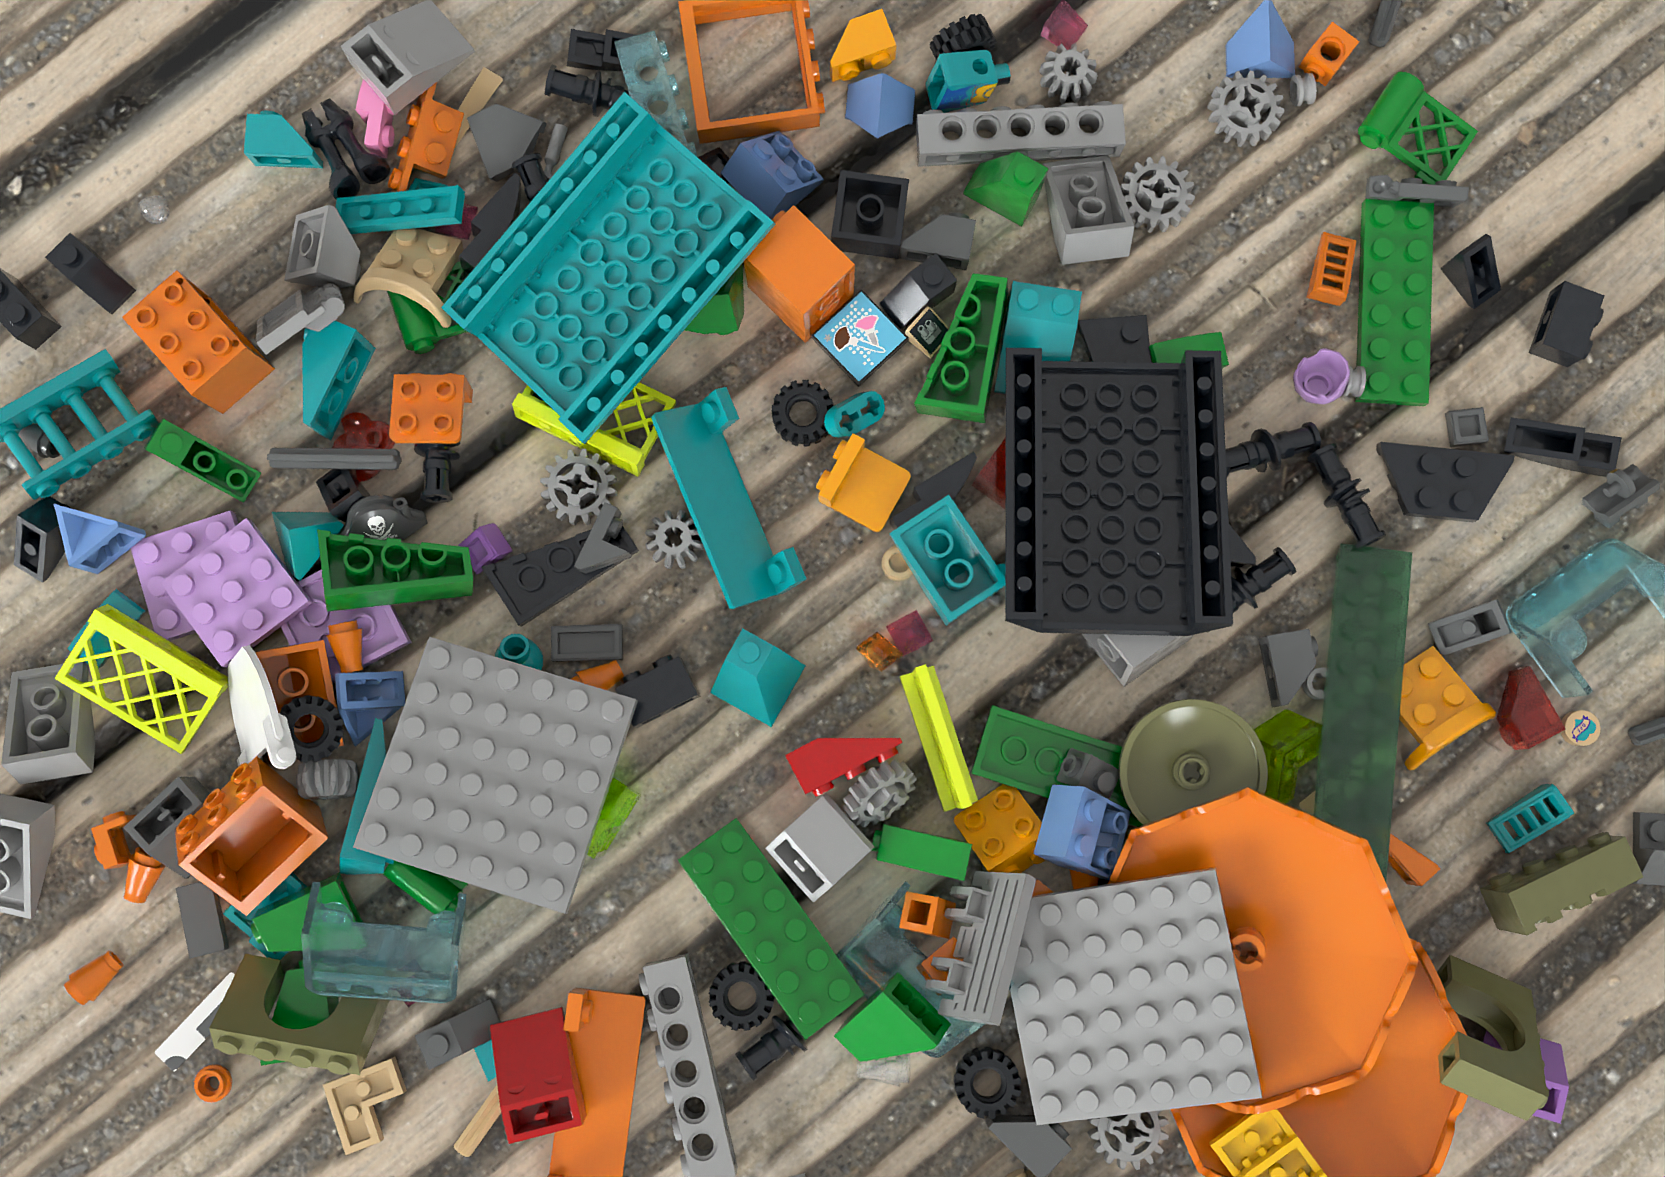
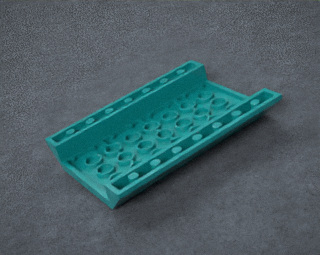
(607, 266)

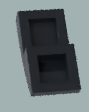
(595, 50)

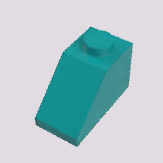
(276, 143)

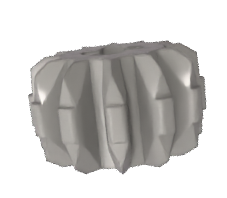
(1074, 63)
(662, 541)
(327, 779)

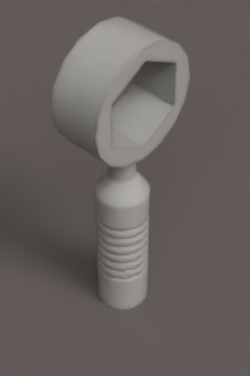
(554, 148)

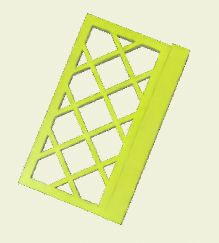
(605, 443)
(151, 649)
(938, 738)

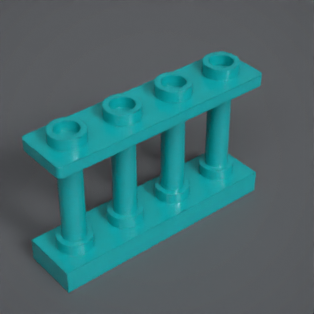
(68, 390)

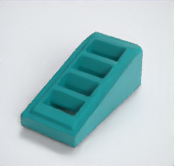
(1554, 799)

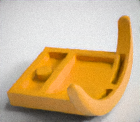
(1437, 705)

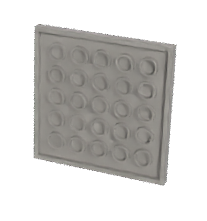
(496, 775)
(1131, 1000)

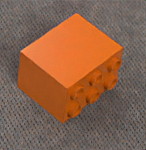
(800, 273)
(198, 342)
(249, 835)

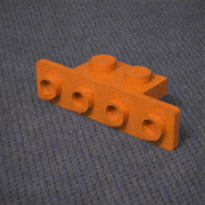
(428, 141)

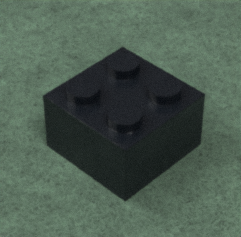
(869, 214)

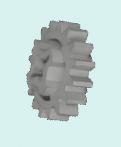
(1252, 96)
(1171, 192)
(581, 471)
(879, 793)
(1126, 1144)

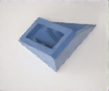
(1261, 46)
(880, 104)
(92, 540)
(367, 697)

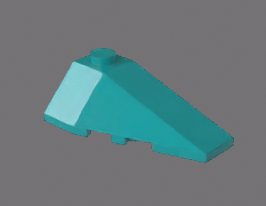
(354, 860)

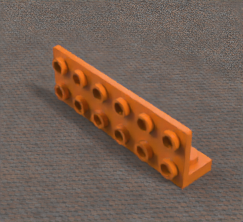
(606, 1049)

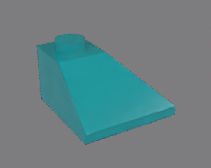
(757, 677)

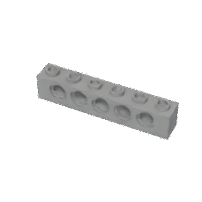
(1038, 144)
(678, 974)

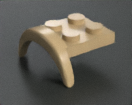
(413, 266)

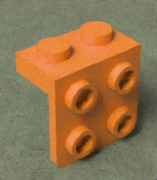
(428, 408)

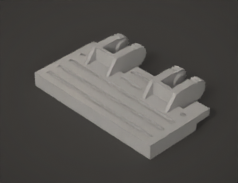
(299, 311)
(987, 947)

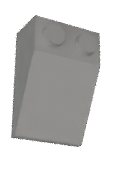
(1087, 210)
(47, 726)
(25, 850)

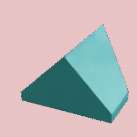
(299, 537)

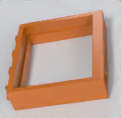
(707, 11)

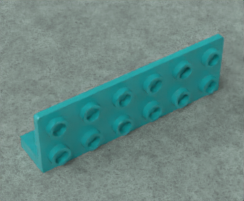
(721, 502)

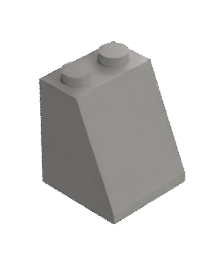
(1133, 654)

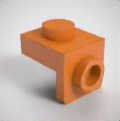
(110, 841)

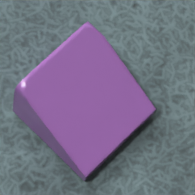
(486, 546)

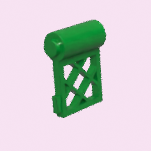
(1391, 120)
(418, 325)
(429, 889)

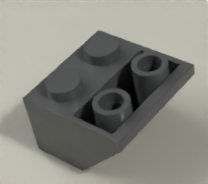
(157, 823)

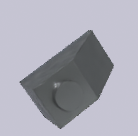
(947, 236)
(1287, 663)
(457, 1034)
(1035, 1145)

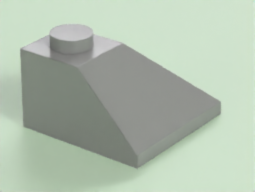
(322, 250)

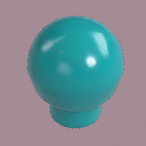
(521, 651)

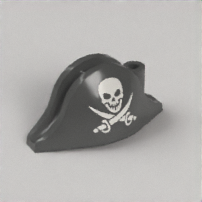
(383, 518)

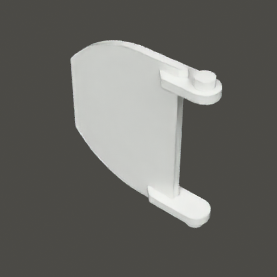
(255, 713)

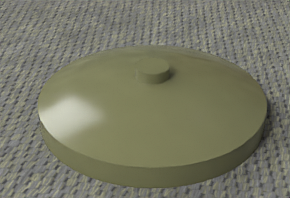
(1188, 757)

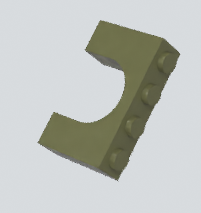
(245, 1026)
(1502, 1078)

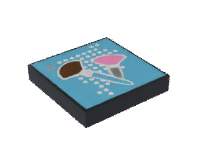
(859, 338)

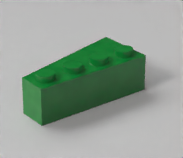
(965, 365)
(389, 572)

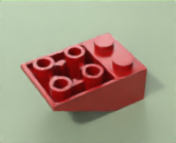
(830, 758)
(536, 1076)

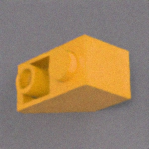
(863, 46)

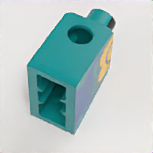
(964, 80)

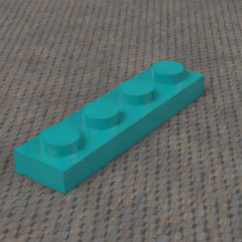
(402, 209)

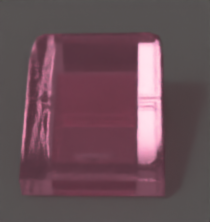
(1064, 26)

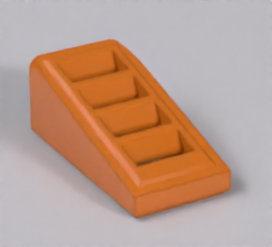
(1326, 293)
(1409, 863)

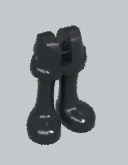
(343, 181)

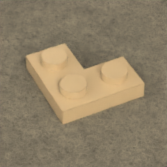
(353, 1099)

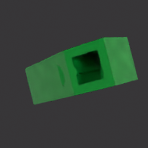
(202, 460)

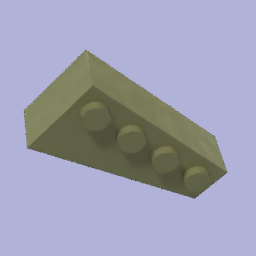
(1560, 883)

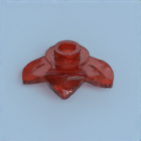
(360, 435)

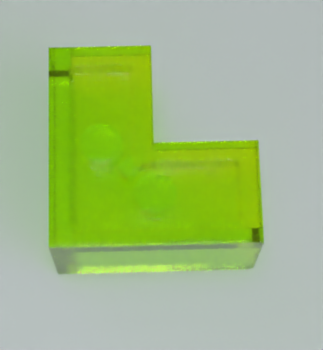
(1288, 744)
(615, 811)

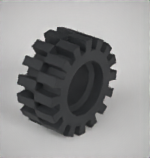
(964, 36)
(796, 393)
(332, 724)
(725, 1011)
(987, 1105)

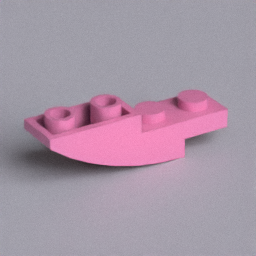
(379, 121)

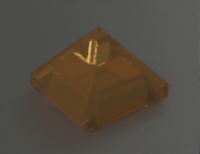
(878, 652)

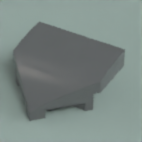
(503, 137)

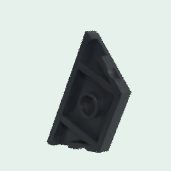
(1443, 480)

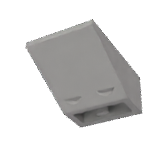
(406, 53)

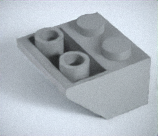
(819, 847)

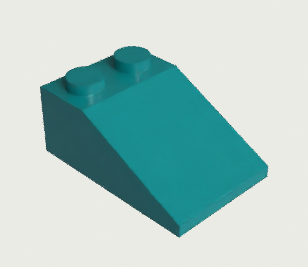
(1038, 319)
(331, 372)
(948, 560)

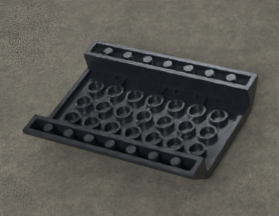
(1116, 496)

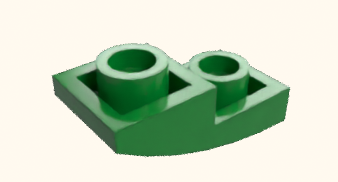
(1173, 350)

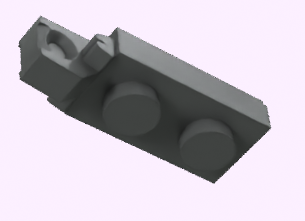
(1442, 194)

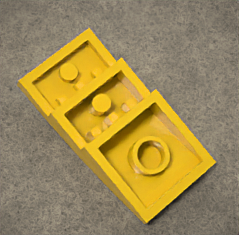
(1264, 1148)

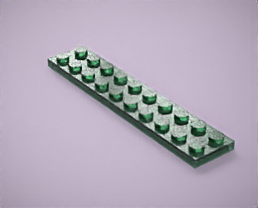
(1363, 694)

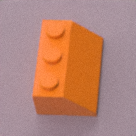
(299, 672)

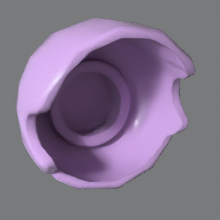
(1322, 377)

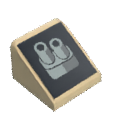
(927, 332)

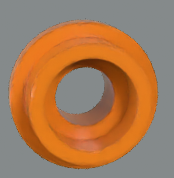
(203, 1087)

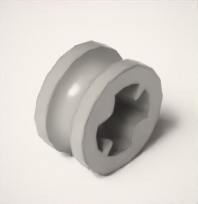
(1303, 89)
(1356, 382)
(1308, 687)

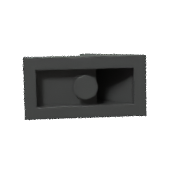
(597, 551)
(1469, 627)
(1649, 847)

